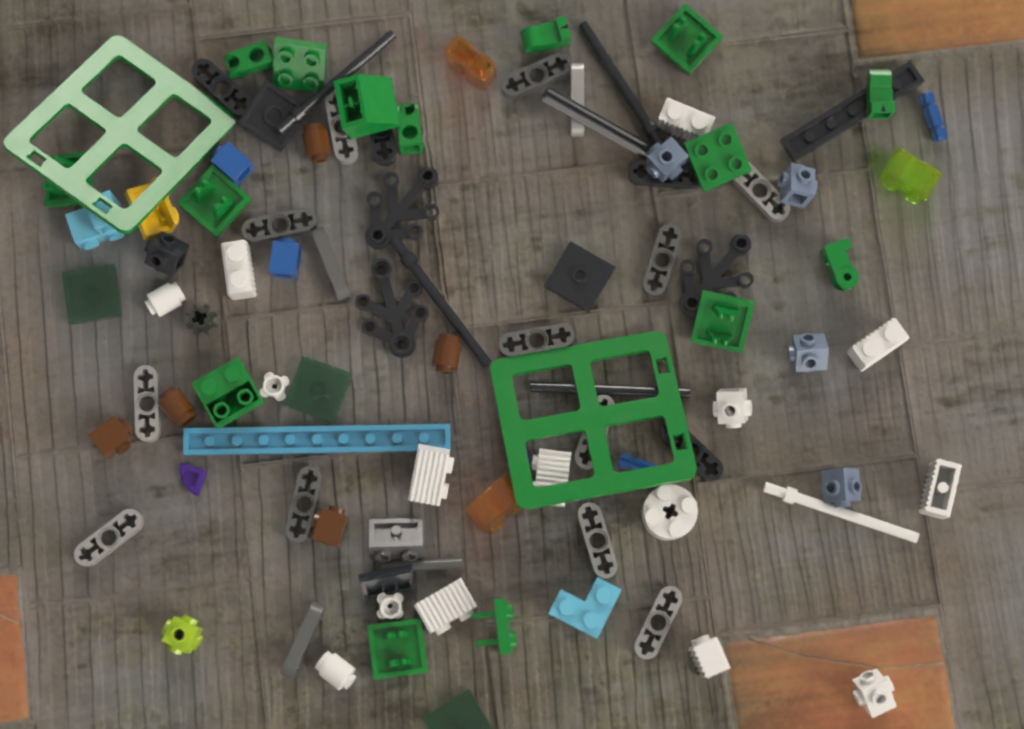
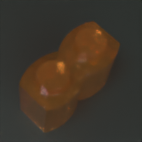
(465, 60)
(494, 505)

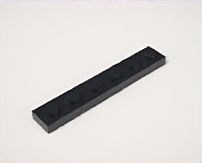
(845, 115)

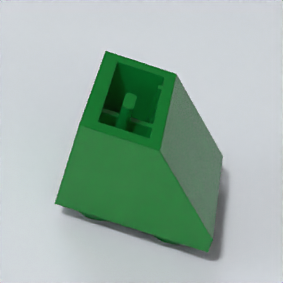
(366, 104)
(228, 392)

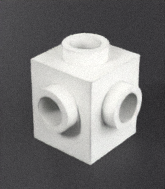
(736, 398)
(874, 692)

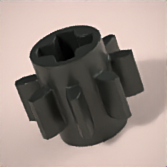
(208, 321)

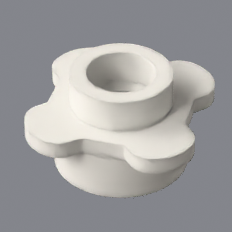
(271, 379)
(396, 610)

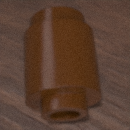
(316, 143)
(446, 353)
(177, 407)

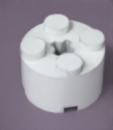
(683, 506)

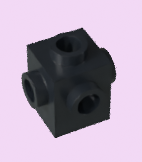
(166, 253)

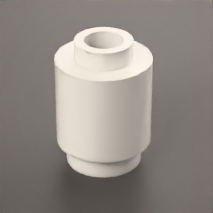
(165, 299)
(336, 670)

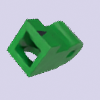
(546, 36)
(249, 60)
(879, 94)
(410, 130)
(838, 265)

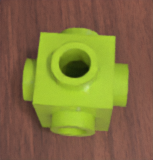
(192, 634)

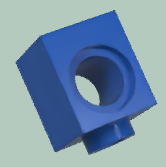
(232, 163)
(285, 259)

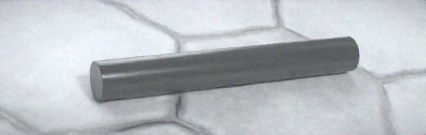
(430, 564)

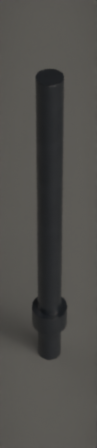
(299, 113)
(649, 127)
(409, 261)
(603, 389)

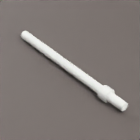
(792, 495)

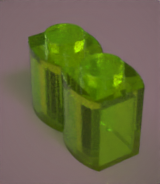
(909, 176)

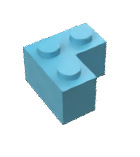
(89, 229)
(586, 615)

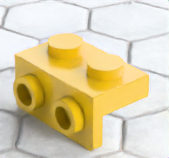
(162, 218)

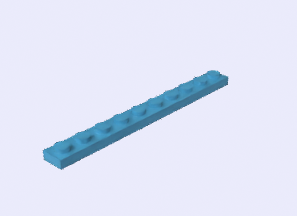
(314, 439)

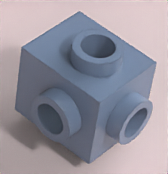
(666, 160)
(797, 185)
(809, 352)
(841, 486)

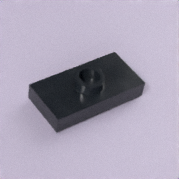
(387, 581)

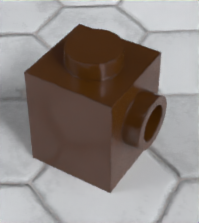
(113, 436)
(330, 526)

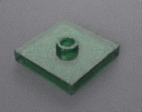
(92, 294)
(318, 389)
(458, 713)

